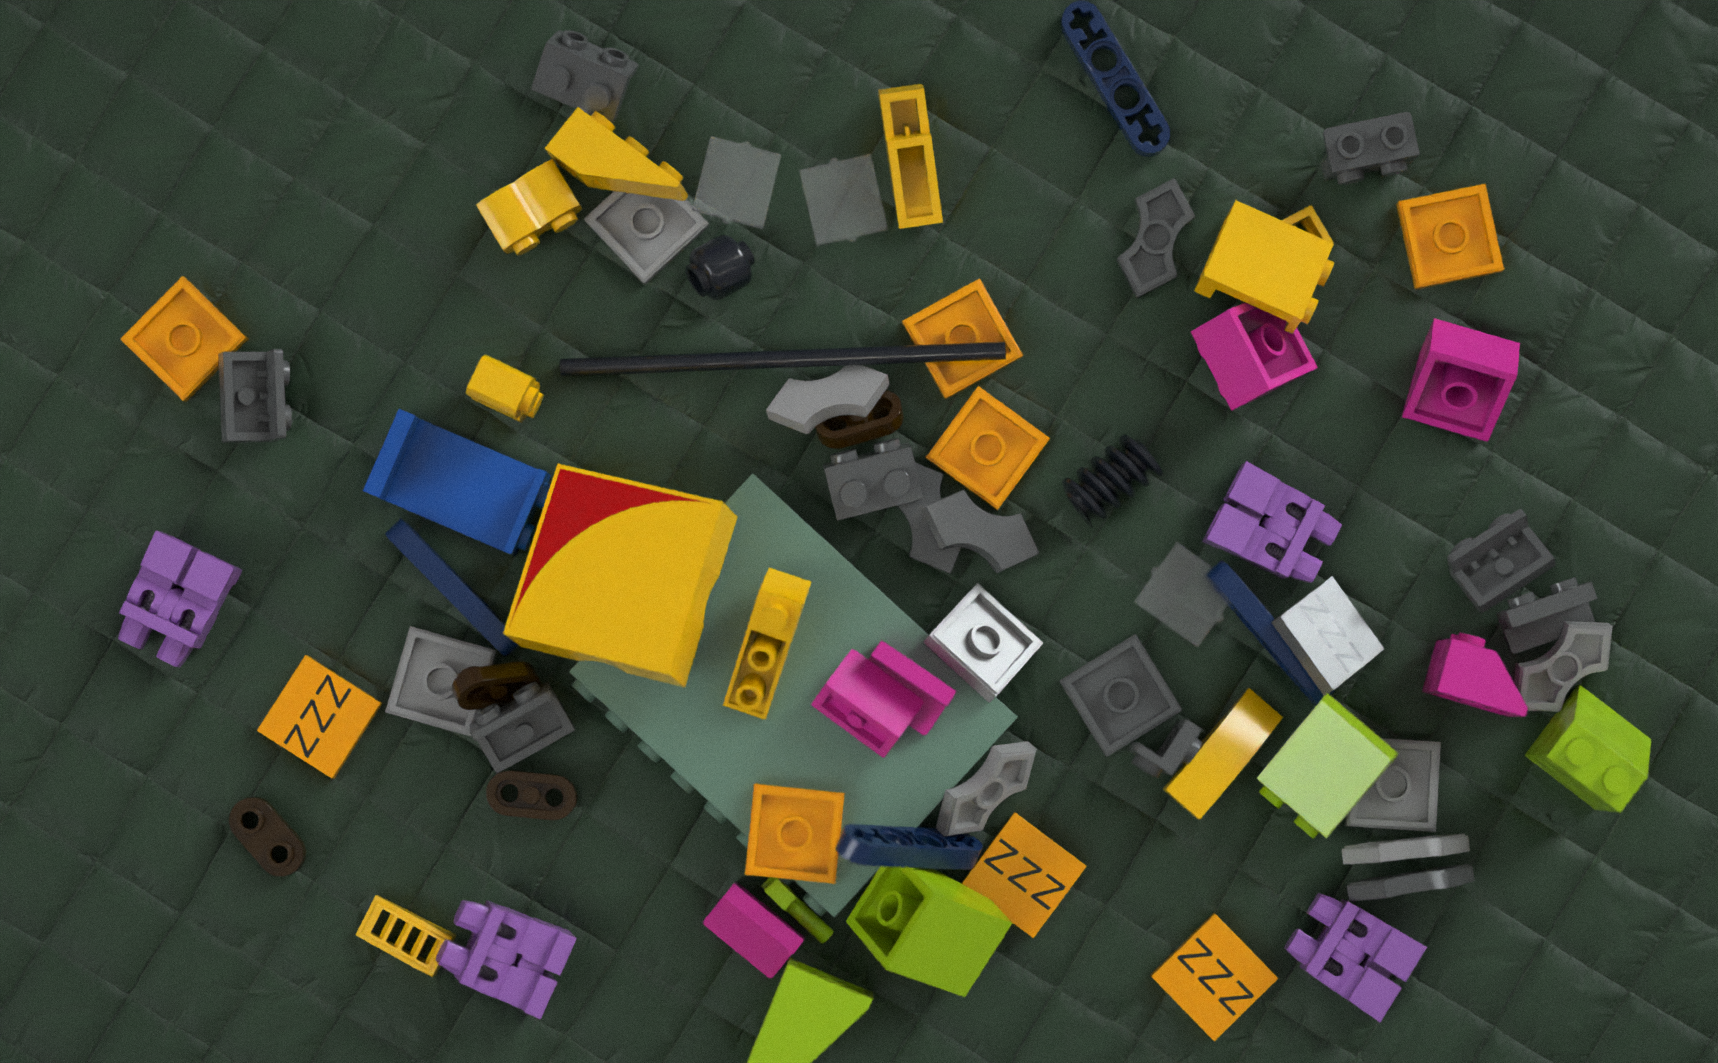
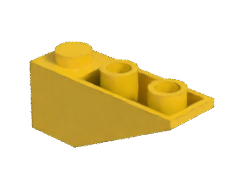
(605, 161)
(767, 643)

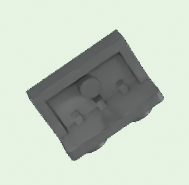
(584, 74)
(1369, 146)
(254, 396)
(872, 479)
(1499, 560)
(1541, 620)
(521, 725)
(1178, 747)

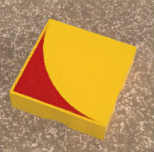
(620, 574)

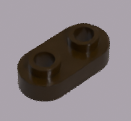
(862, 429)
(492, 684)
(532, 795)
(266, 836)

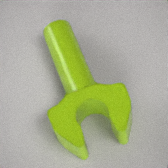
(797, 908)

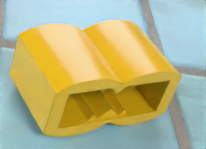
(530, 208)
(504, 389)

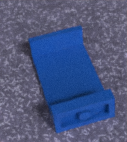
(458, 483)

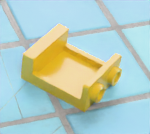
(1267, 265)

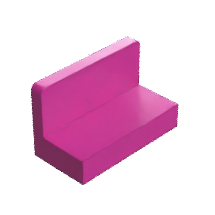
(918, 680)
(868, 703)
(753, 930)

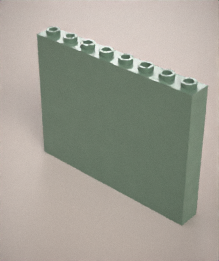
(797, 745)

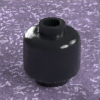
(720, 267)

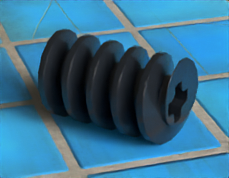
(1110, 478)

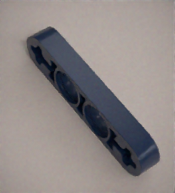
(1121, 75)
(451, 585)
(1259, 623)
(907, 847)

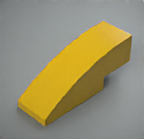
(910, 156)
(1223, 754)

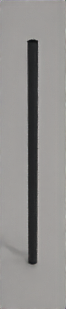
(783, 359)

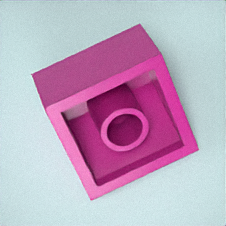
(1251, 353)
(1462, 380)
(1472, 676)

